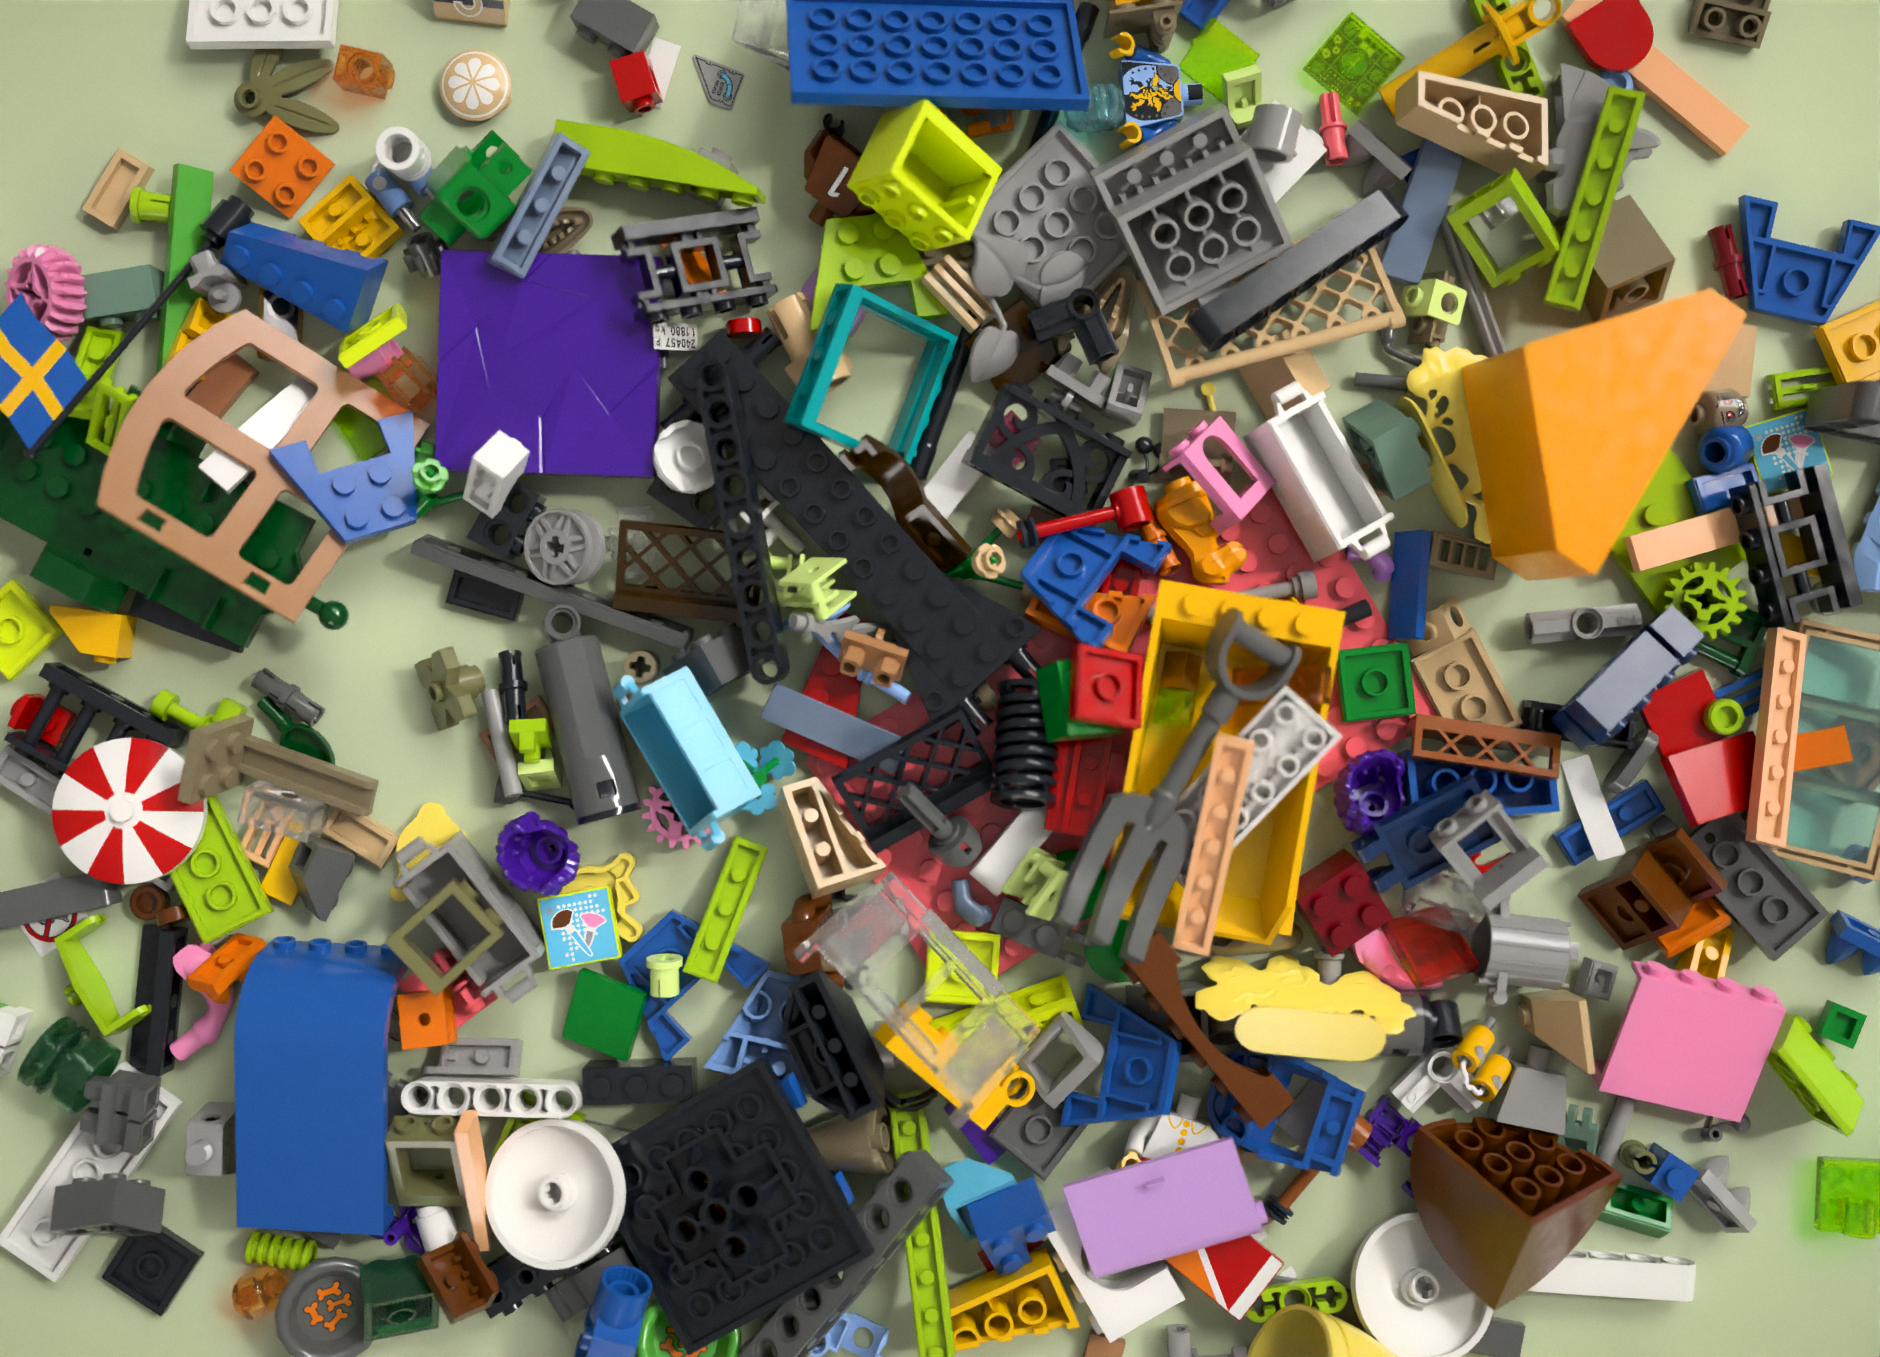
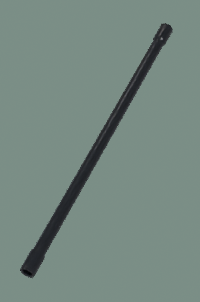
(927, 446)

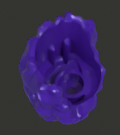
(1369, 790)
(530, 857)

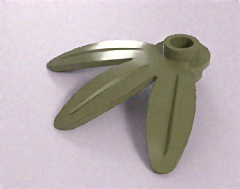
(271, 88)

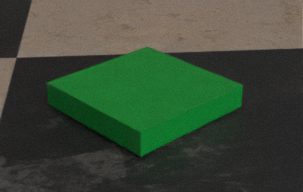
(1375, 682)
(605, 1014)

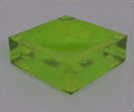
(1175, 707)

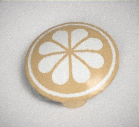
(475, 85)

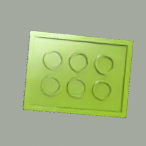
(1662, 504)

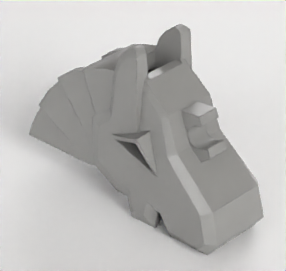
(1577, 106)

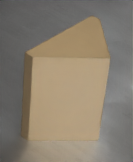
(1275, 373)

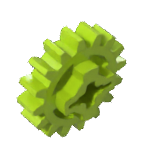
(1707, 586)

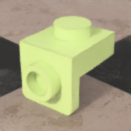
(1242, 94)

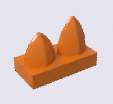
(225, 966)

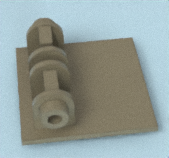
(1156, 20)
(1175, 429)

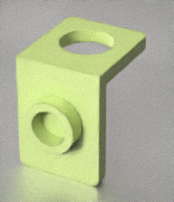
(1426, 299)

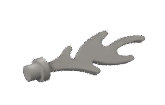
(806, 623)

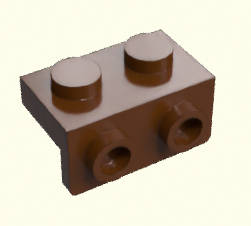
(459, 1278)

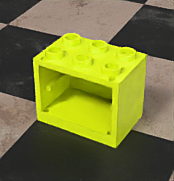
(924, 177)

